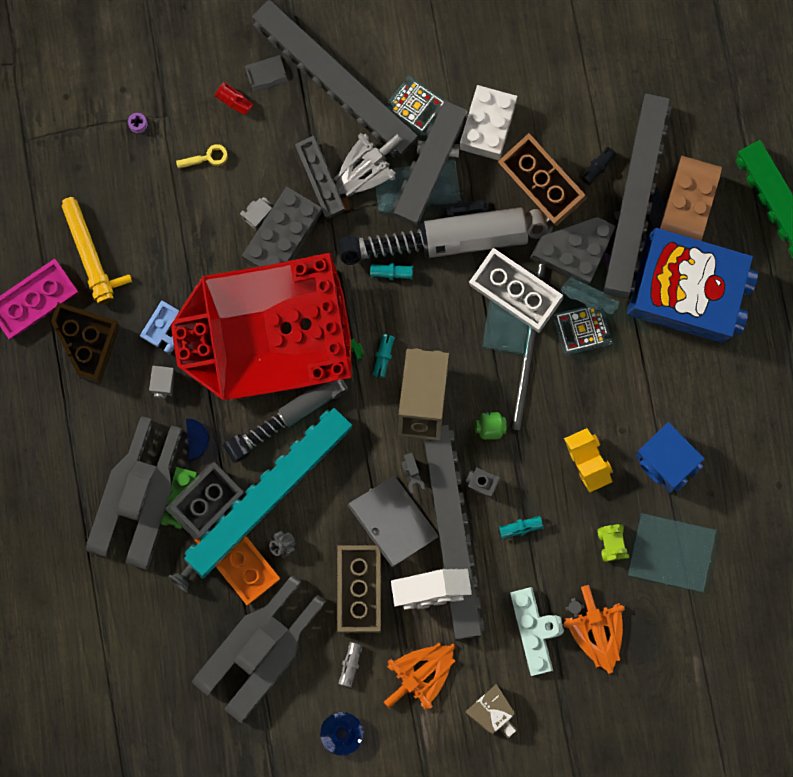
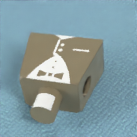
(493, 712)

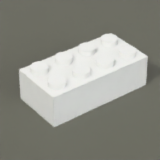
(516, 290)

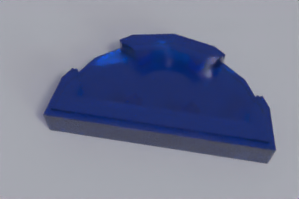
(197, 438)

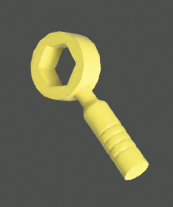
(199, 159)

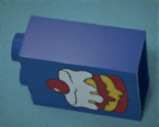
(692, 286)

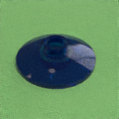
(335, 723)

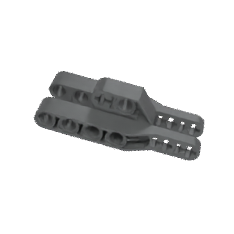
(127, 494)
(251, 644)

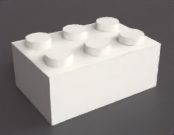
(488, 122)
(431, 588)

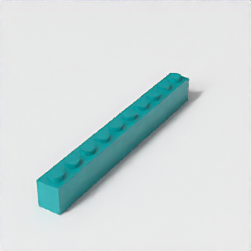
(268, 492)

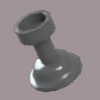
(180, 580)

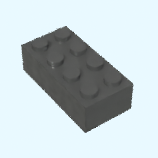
(283, 230)

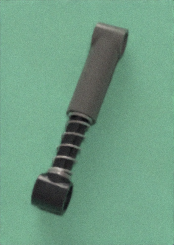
(239, 446)

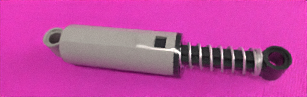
(453, 235)

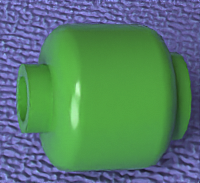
(490, 426)

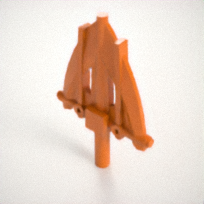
(605, 652)
(438, 659)

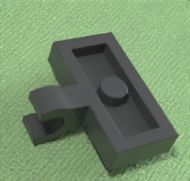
(410, 469)

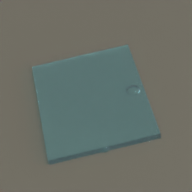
(672, 552)

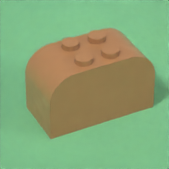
(542, 179)
(691, 198)

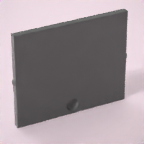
(393, 521)

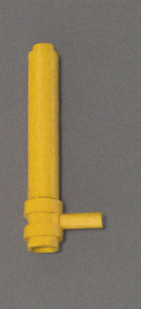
(97, 280)

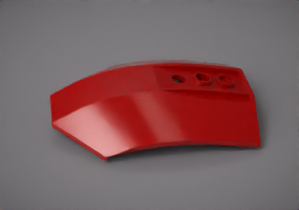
(239, 319)

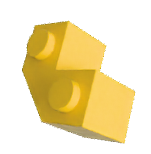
(592, 468)

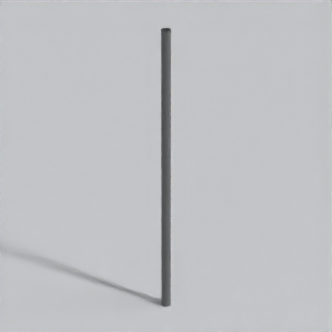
(528, 355)

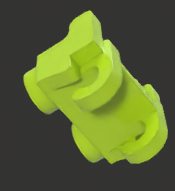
(613, 542)

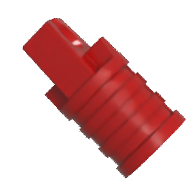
(233, 98)

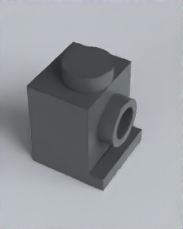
(488, 488)

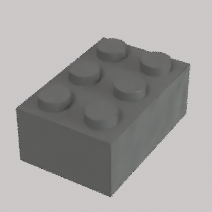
(204, 500)

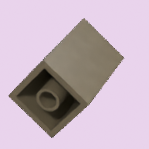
(423, 394)

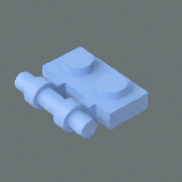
(159, 325)

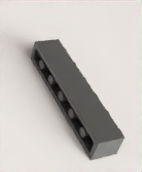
(430, 163)

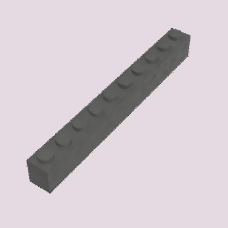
(333, 78)
(636, 196)
(451, 529)

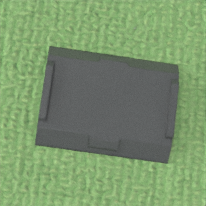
(266, 73)

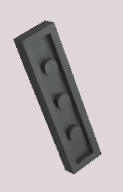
(320, 177)

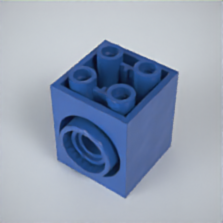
(669, 459)

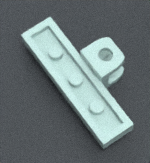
(535, 630)

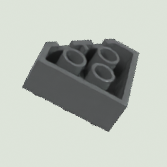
(575, 249)

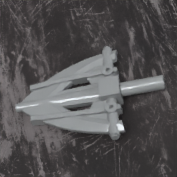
(350, 180)

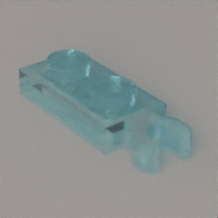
(590, 296)

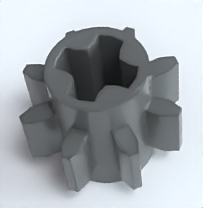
(282, 544)

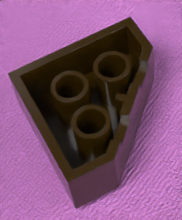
(86, 339)

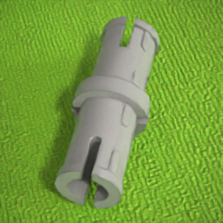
(350, 664)

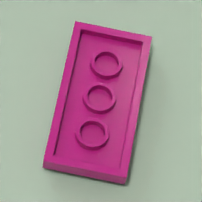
(34, 298)

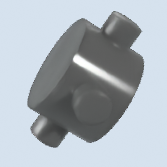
(574, 607)

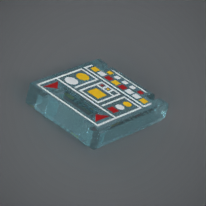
(411, 102)
(587, 327)

